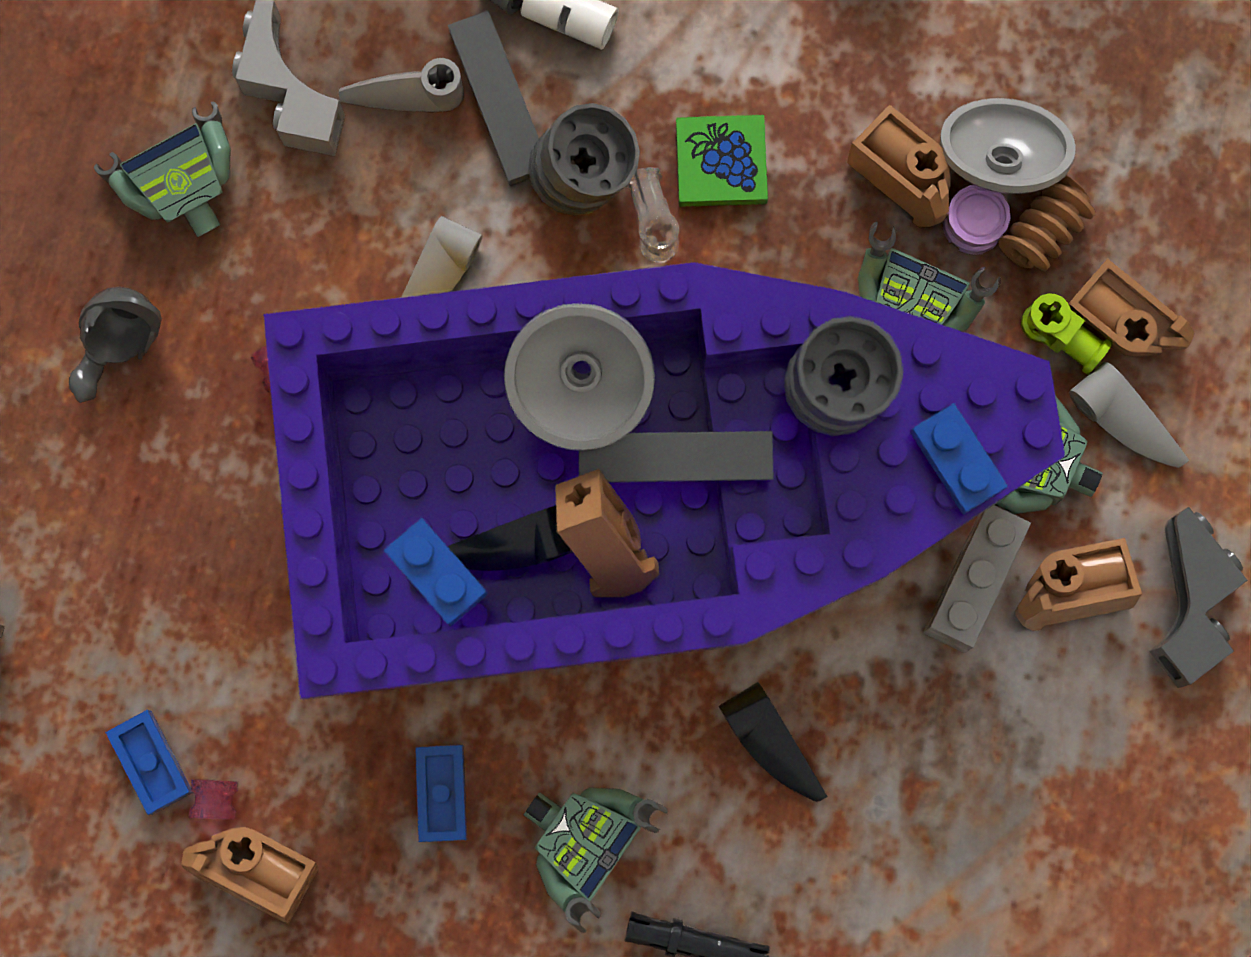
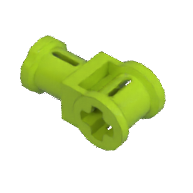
(1064, 331)

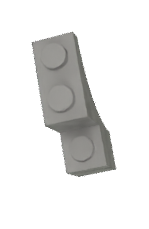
(305, 116)

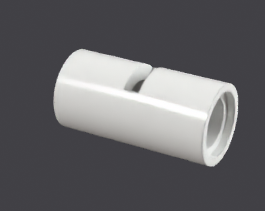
(580, 19)

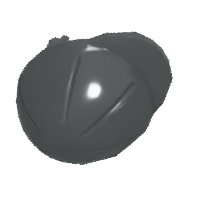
(112, 330)

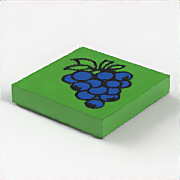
(721, 160)

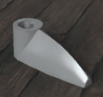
(410, 89)
(443, 259)
(1121, 411)

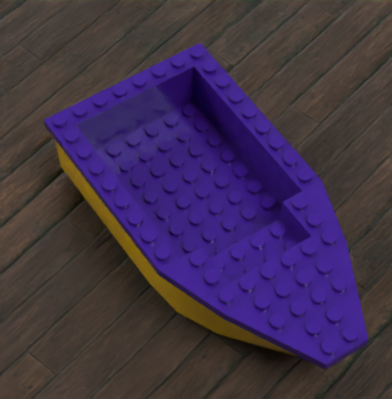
(409, 418)

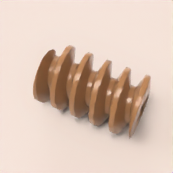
(1047, 223)

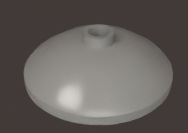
(1007, 145)
(575, 407)

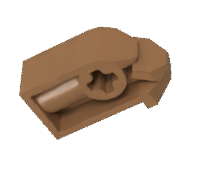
(904, 166)
(1116, 299)
(603, 536)
(1098, 580)
(270, 881)

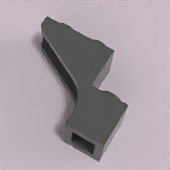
(1202, 579)

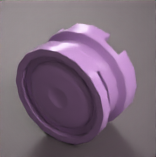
(976, 219)

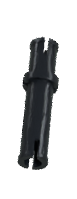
(688, 941)

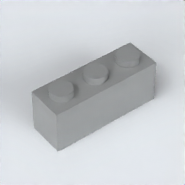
(976, 578)

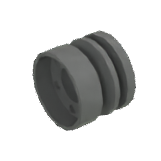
(599, 144)
(851, 351)

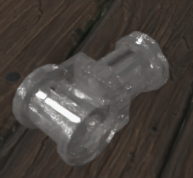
(653, 216)

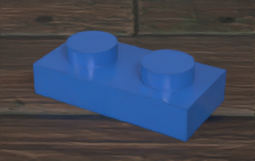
(958, 458)
(436, 572)
(149, 762)
(441, 793)

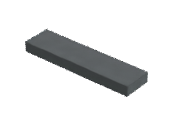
(496, 93)
(683, 457)

